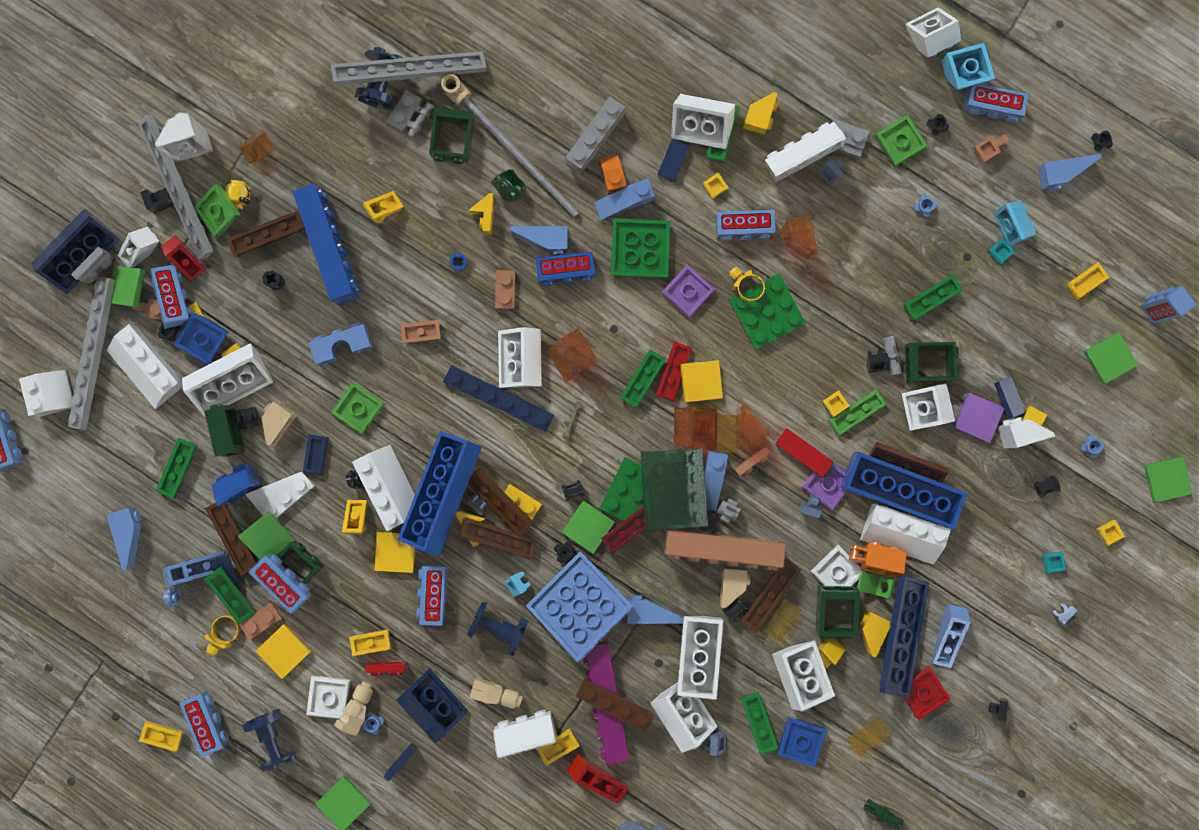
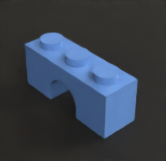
(324, 348)

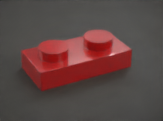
(393, 668)

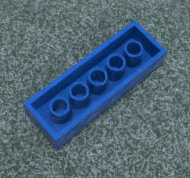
(326, 244)
(903, 490)
(439, 493)

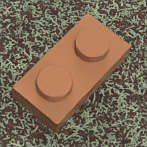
(505, 289)
(420, 331)
(758, 457)
(261, 621)

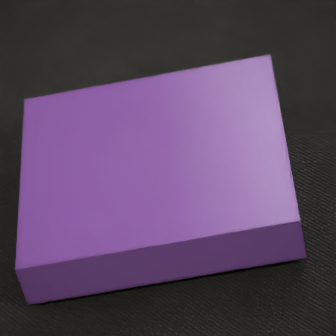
(688, 291)
(978, 417)
(826, 487)

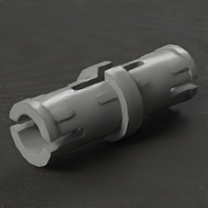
(893, 354)

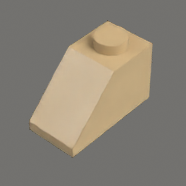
(276, 422)
(732, 584)

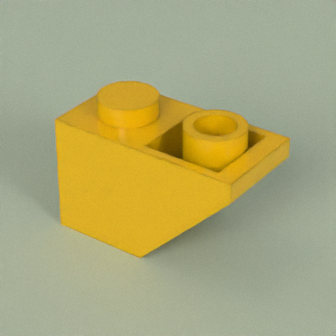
(759, 114)

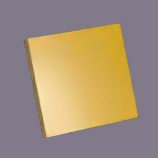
(701, 381)
(393, 554)
(283, 651)

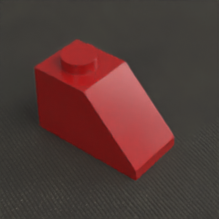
(182, 257)

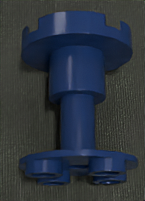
(375, 92)
(505, 632)
(266, 733)

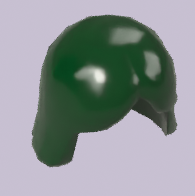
(509, 185)

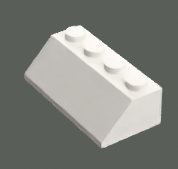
(804, 152)
(144, 365)
(227, 379)
(386, 485)
(911, 534)
(700, 656)

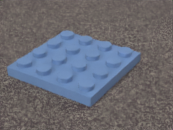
(579, 606)

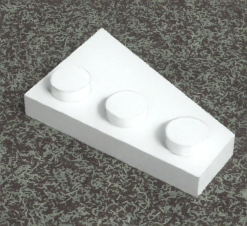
(281, 494)

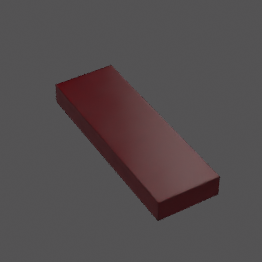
(625, 531)

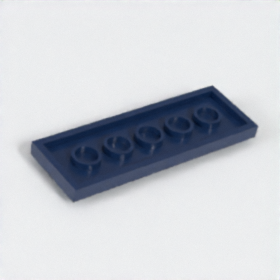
(904, 636)

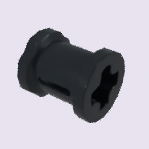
(268, 275)
(1047, 486)
(573, 490)
(735, 609)

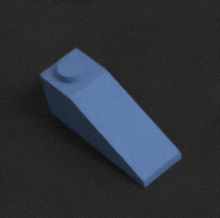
(1060, 172)
(625, 199)
(549, 238)
(714, 474)
(125, 529)
(188, 570)
(649, 612)
(950, 635)

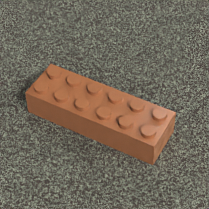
(724, 548)

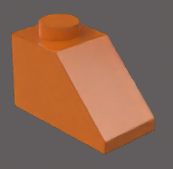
(612, 173)

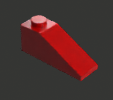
(596, 779)

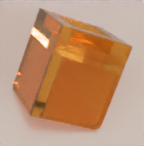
(256, 147)

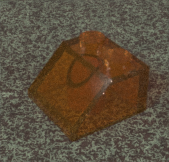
(799, 236)
(572, 355)
(695, 427)
(749, 429)

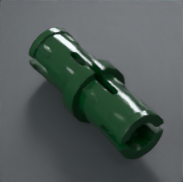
(883, 814)

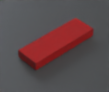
(672, 373)
(804, 452)

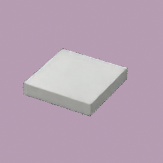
(837, 569)
(328, 696)

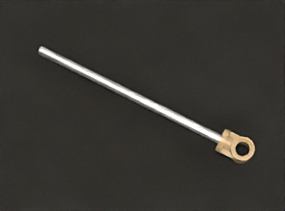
(460, 95)

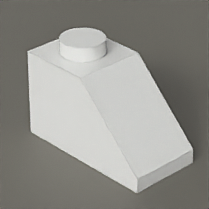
(137, 247)

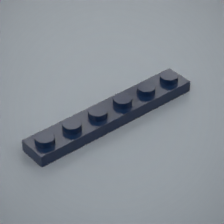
(498, 398)

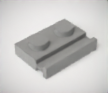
(855, 139)
(93, 265)

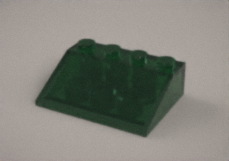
(674, 489)

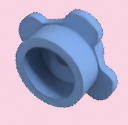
(931, 204)
(1098, 446)
(172, 597)
(370, 717)

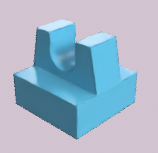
(515, 585)

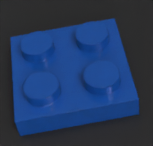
(201, 338)
(801, 741)

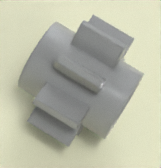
(728, 510)

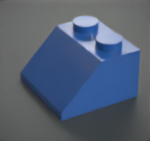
(235, 485)

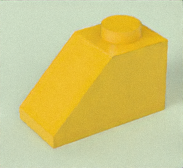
(873, 631)

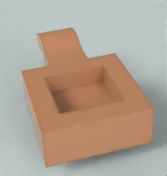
(989, 147)
(151, 309)

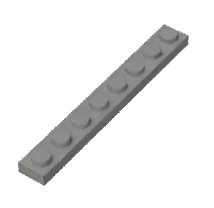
(407, 68)
(176, 190)
(91, 353)

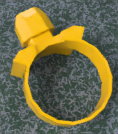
(736, 274)
(215, 643)

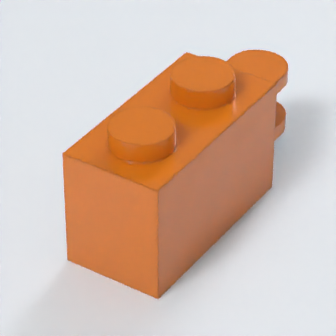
(879, 559)

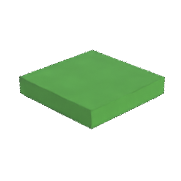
(900, 140)
(217, 210)
(127, 286)
(1110, 358)
(357, 408)
(1168, 479)
(588, 527)
(266, 536)
(343, 803)

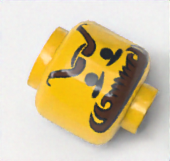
(238, 193)

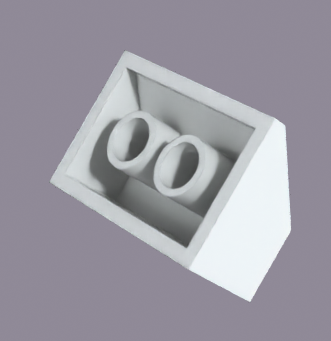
(702, 121)
(183, 138)
(519, 358)
(803, 675)
(684, 718)
(524, 733)

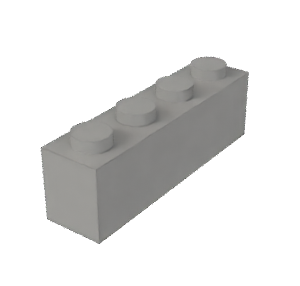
(595, 135)

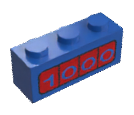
(565, 268)

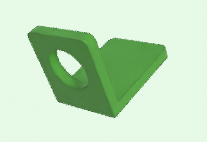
(873, 584)

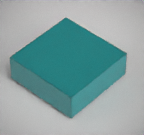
(1001, 251)
(1054, 562)

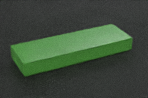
(857, 412)

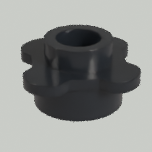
(943, 125)
(1107, 140)
(163, 333)
(353, 480)
(714, 522)
(560, 548)

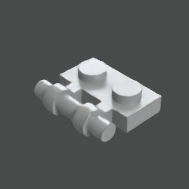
(404, 112)

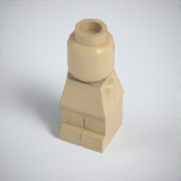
(493, 694)
(355, 711)

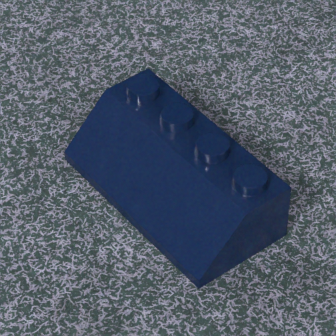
(72, 249)

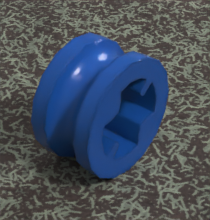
(458, 256)

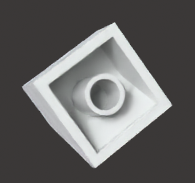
(934, 32)
(46, 393)
(928, 407)
(1022, 432)

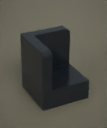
(156, 201)

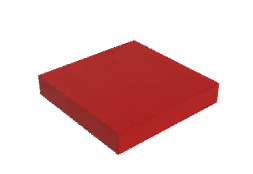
(926, 693)

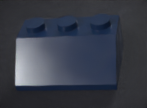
(432, 705)

